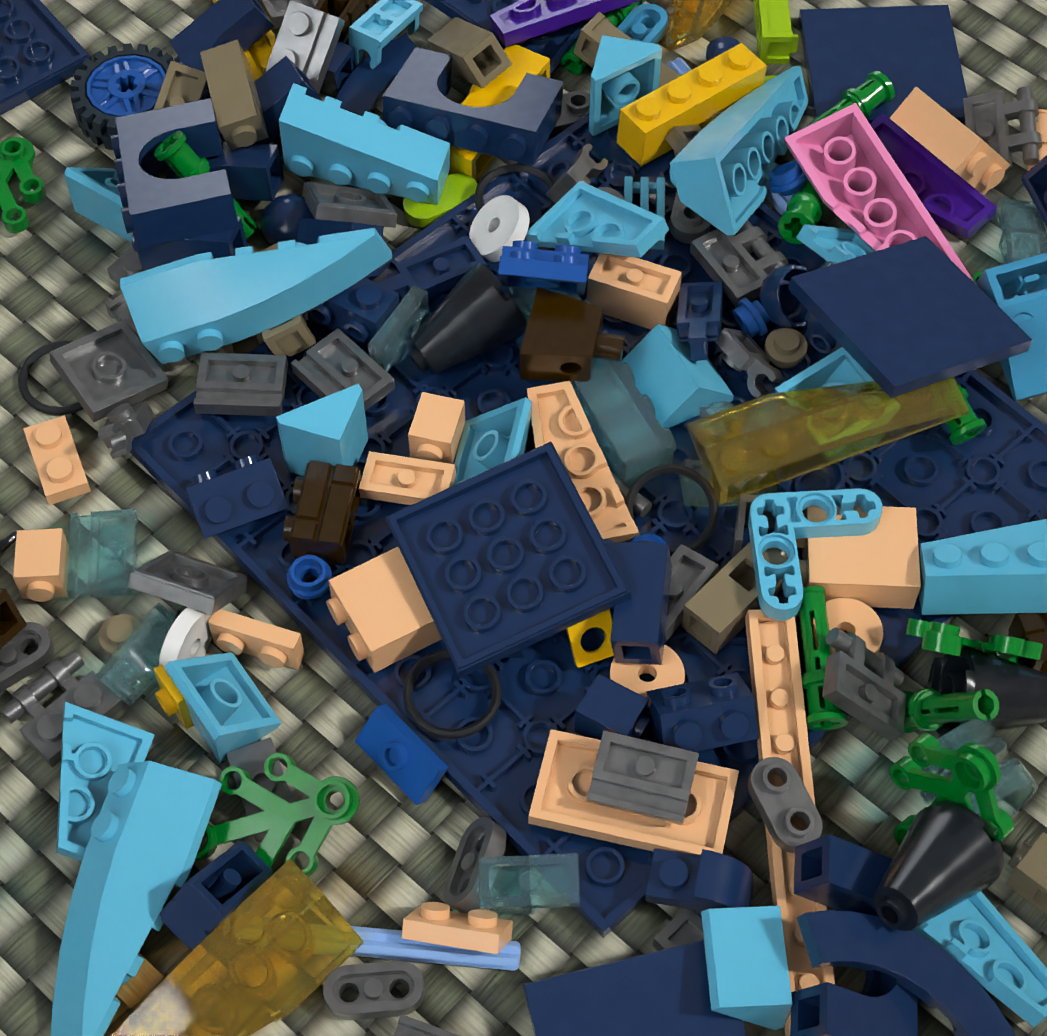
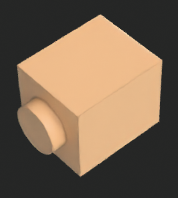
(436, 428)
(41, 564)

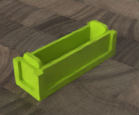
(774, 31)

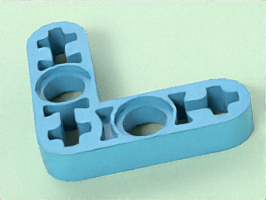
(792, 525)

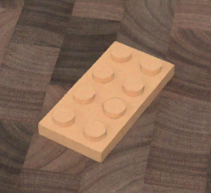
(563, 804)

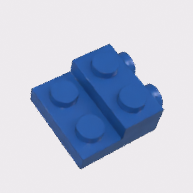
(556, 270)

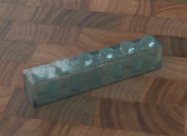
(617, 412)

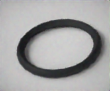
(506, 169)
(22, 382)
(690, 473)
(442, 732)

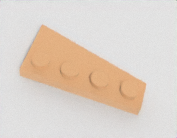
(561, 420)

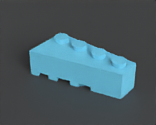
(986, 572)

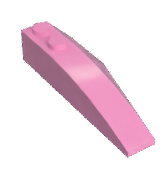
(863, 182)

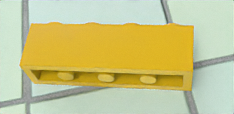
(495, 93)
(688, 100)

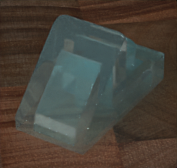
(529, 882)

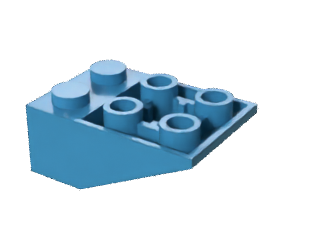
(1022, 294)

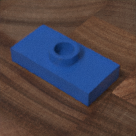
(401, 754)

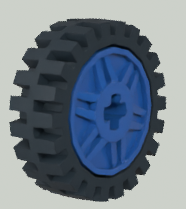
(116, 87)

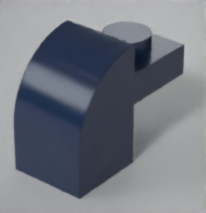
(699, 881)

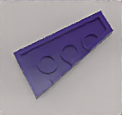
(536, 17)
(942, 191)

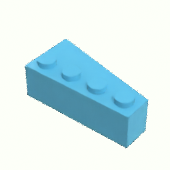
(360, 150)

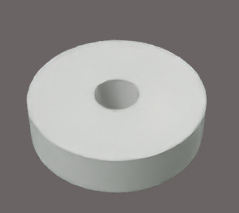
(499, 225)
(187, 637)

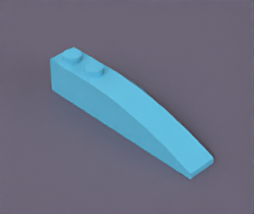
(731, 158)
(222, 300)
(131, 863)

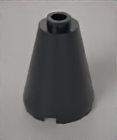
(467, 323)
(1017, 687)
(937, 866)

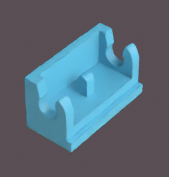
(381, 25)

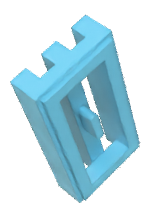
(645, 188)

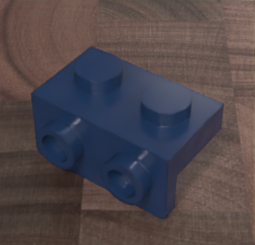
(236, 496)

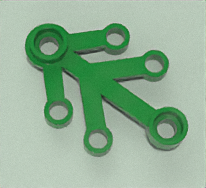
(17, 158)
(946, 640)
(973, 770)
(280, 815)

